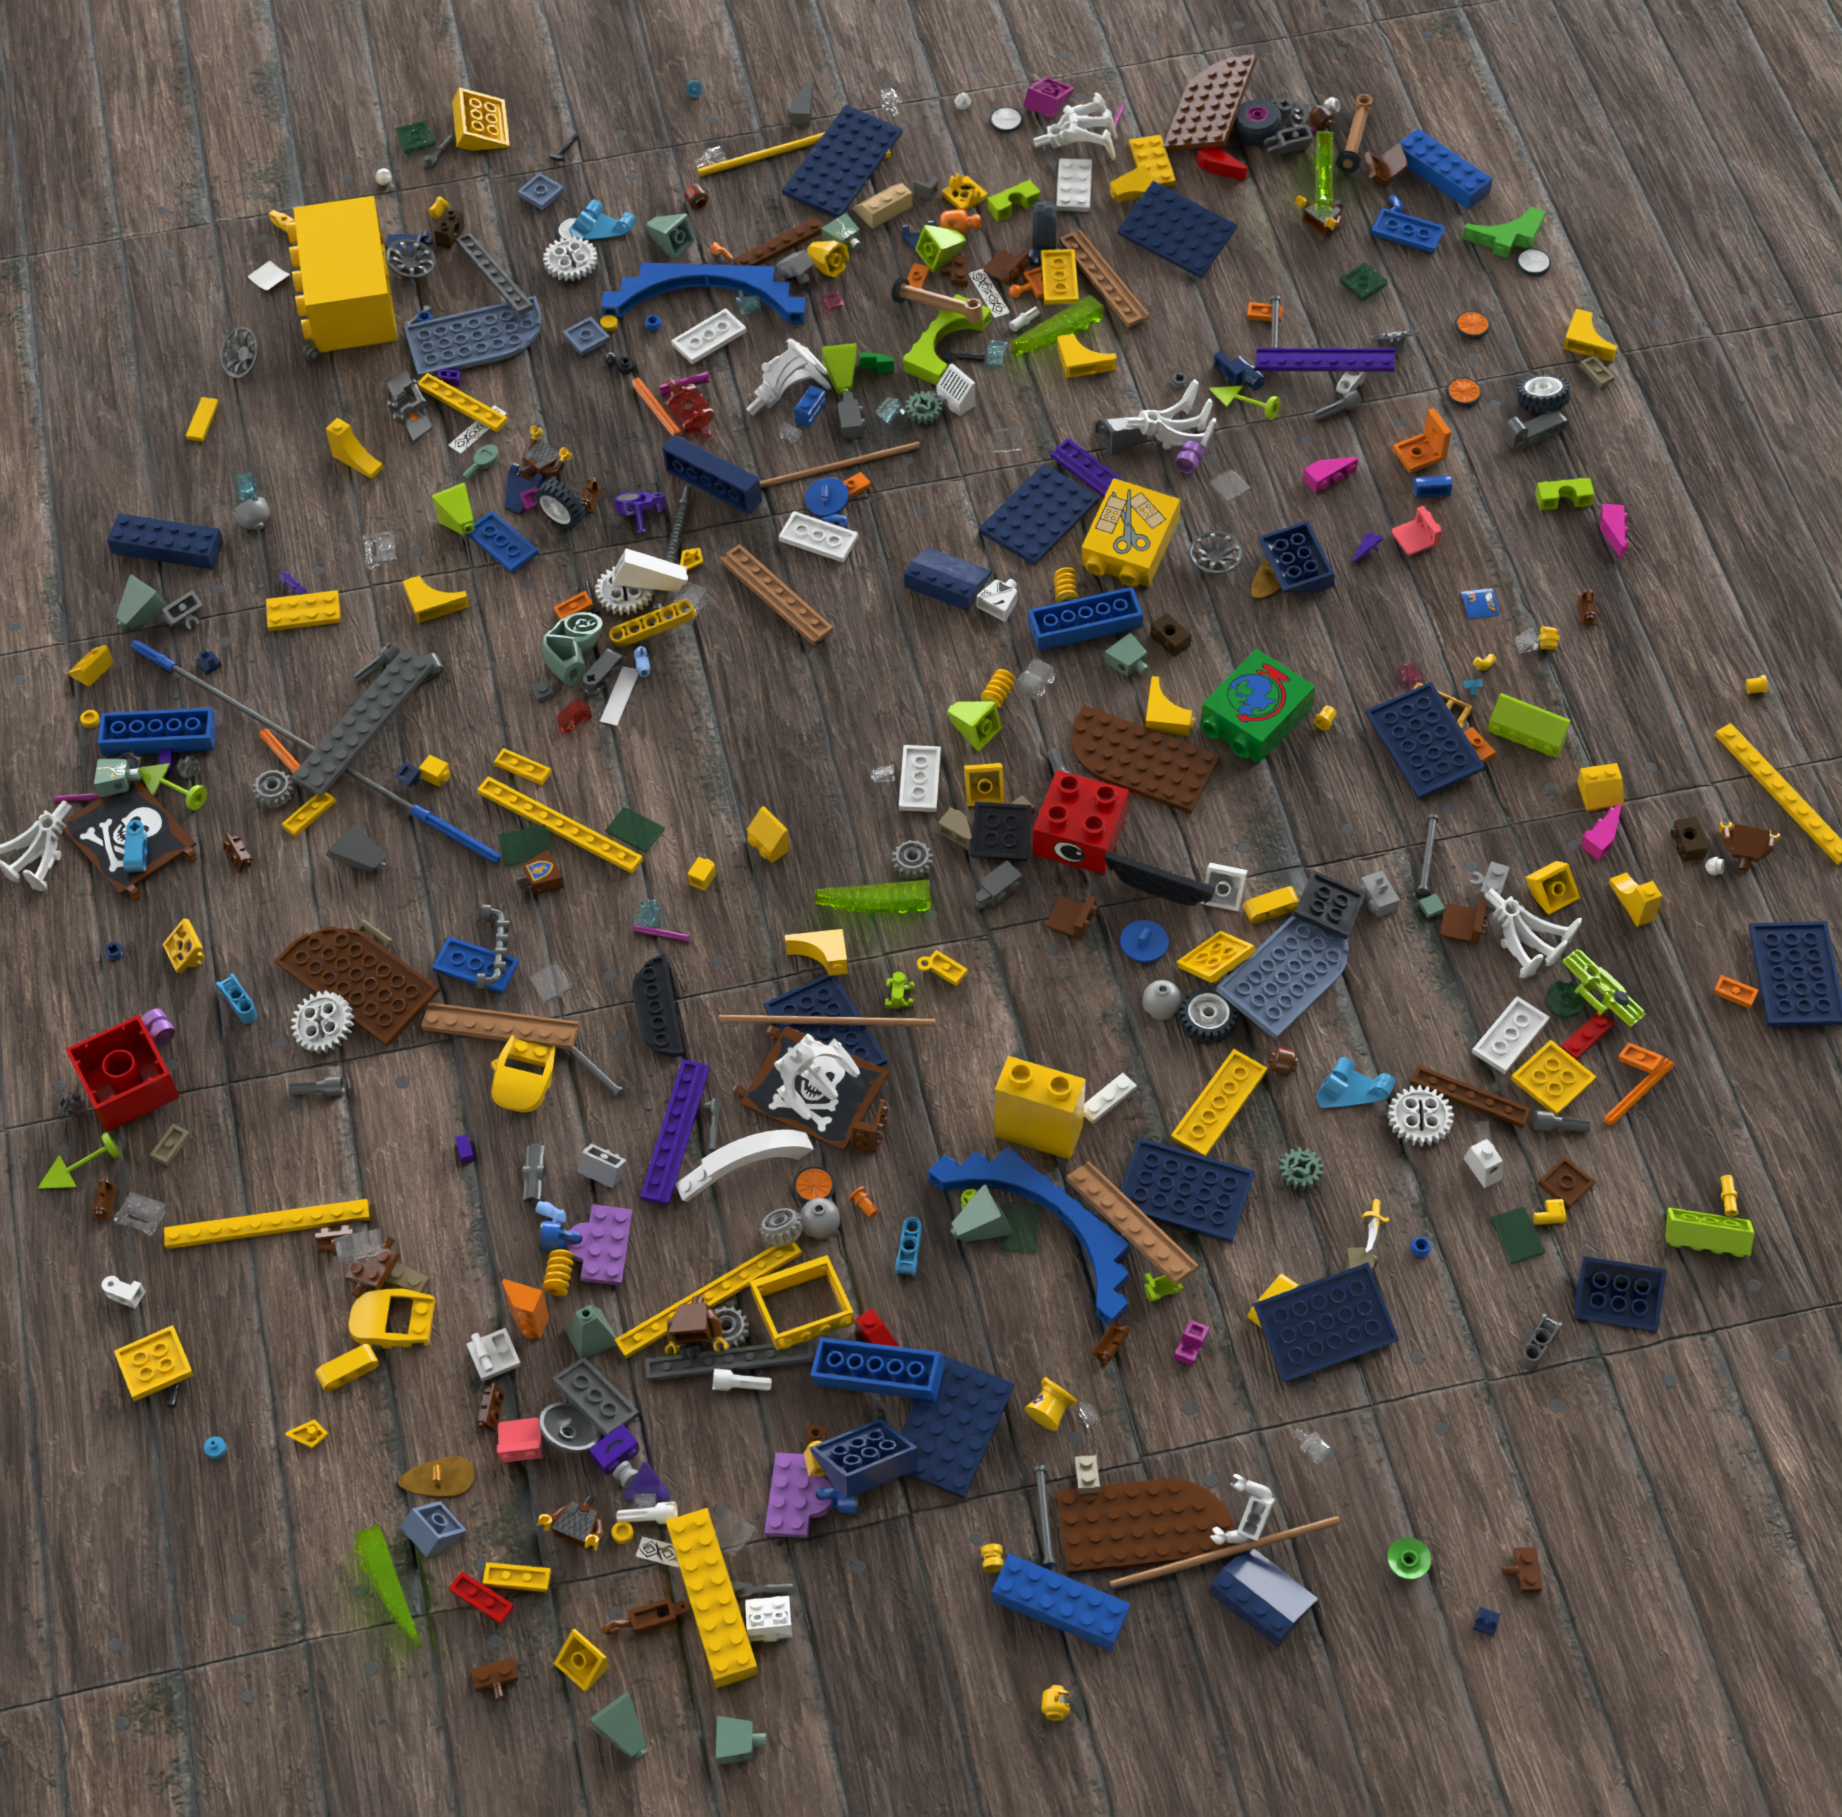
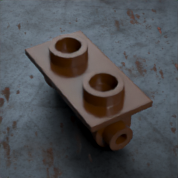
(591, 494)
(1587, 608)
(233, 846)
(104, 1200)
(1110, 1343)
(492, 1399)

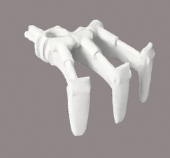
(1073, 125)
(782, 373)
(1170, 431)
(41, 842)
(1518, 929)
(802, 1059)

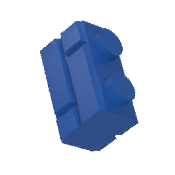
(810, 406)

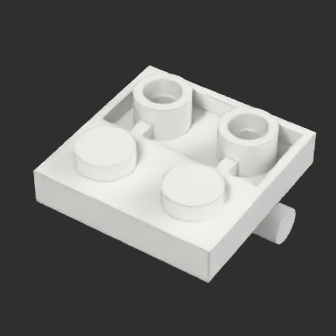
(493, 1354)
(768, 1619)

